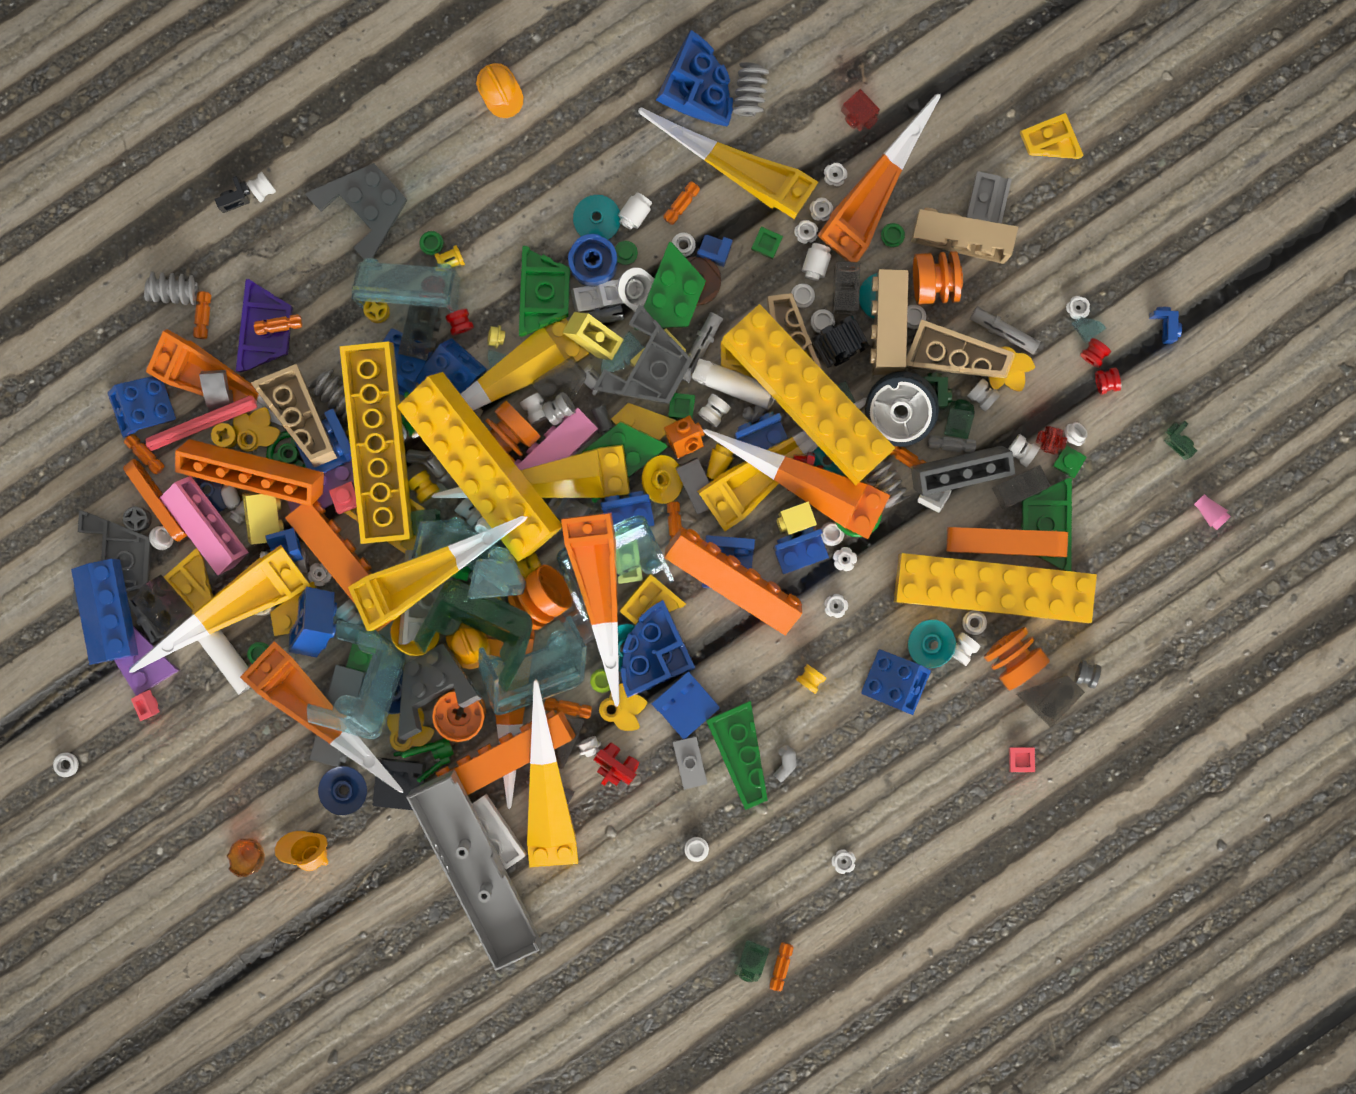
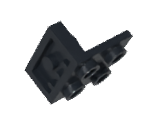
(405, 774)

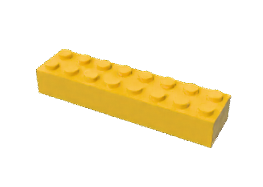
(807, 394)
(376, 442)
(479, 464)
(995, 588)

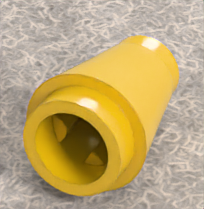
(719, 461)

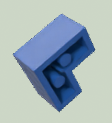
(313, 622)

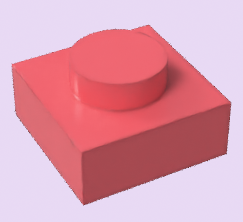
(344, 497)
(145, 705)
(1021, 759)

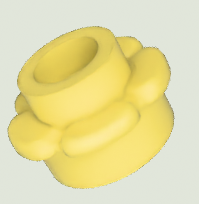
(495, 336)

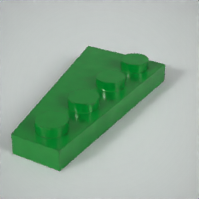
(739, 748)

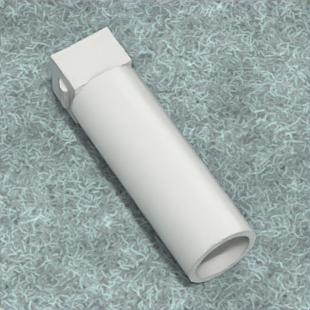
(732, 383)
(226, 659)

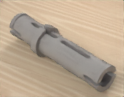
(712, 322)
(1003, 329)

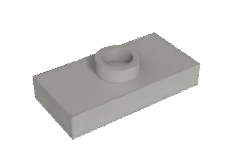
(690, 762)

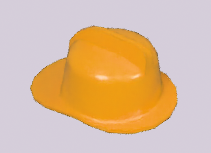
(500, 90)
(466, 646)
(302, 849)

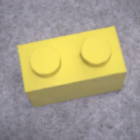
(592, 335)
(261, 516)
(796, 519)

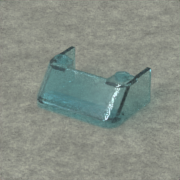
(406, 284)
(634, 549)
(493, 570)
(554, 667)
(368, 712)

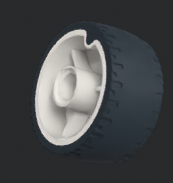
(907, 390)

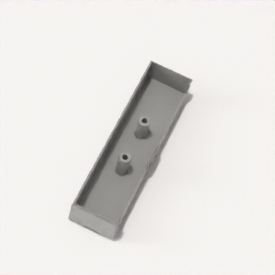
(474, 870)

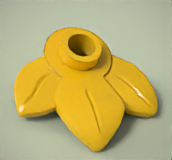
(1016, 376)
(256, 425)
(625, 711)
(417, 740)

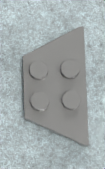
(413, 618)

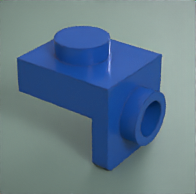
(1171, 327)

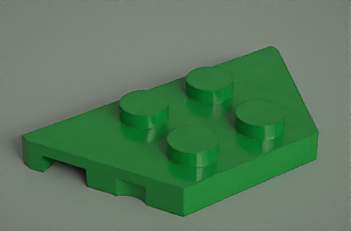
(674, 290)
(543, 292)
(637, 445)
(1051, 512)

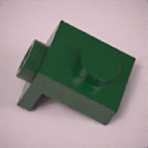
(941, 388)

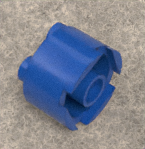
(580, 254)

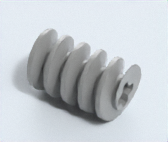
(750, 89)
(171, 289)
(331, 392)
(885, 482)

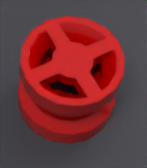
(459, 322)
(1095, 352)
(1108, 380)

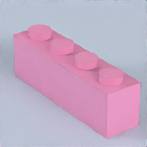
(560, 441)
(204, 525)

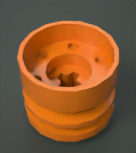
(937, 278)
(512, 429)
(543, 596)
(1016, 658)
(455, 727)

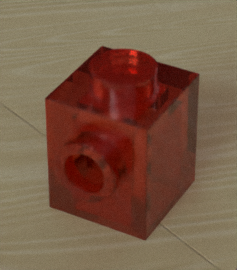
(860, 111)

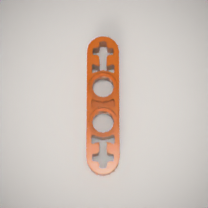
(152, 495)

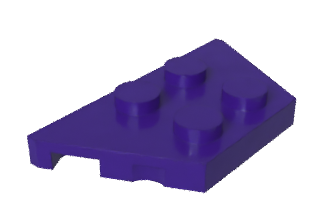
(261, 349)

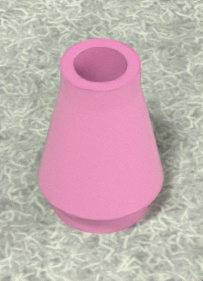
(1212, 512)

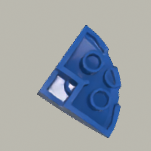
(698, 83)
(653, 652)

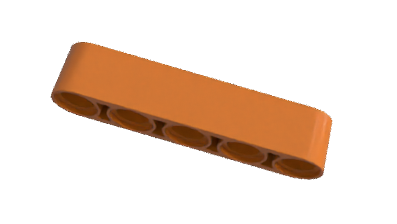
(1007, 542)

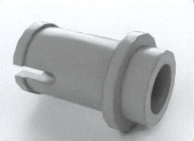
(238, 514)

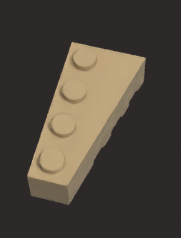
(965, 235)
(787, 315)
(890, 321)
(952, 352)
(293, 406)

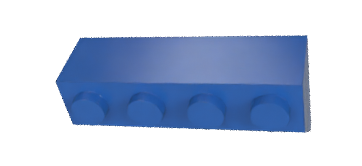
(104, 611)

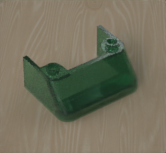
(483, 614)

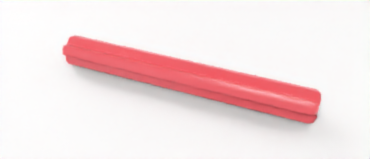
(201, 423)

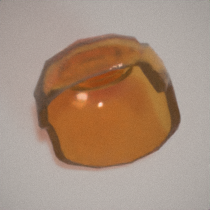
(246, 857)

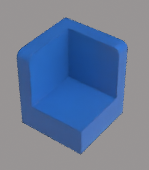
(715, 249)
(288, 540)

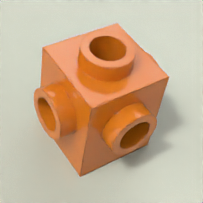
(684, 436)

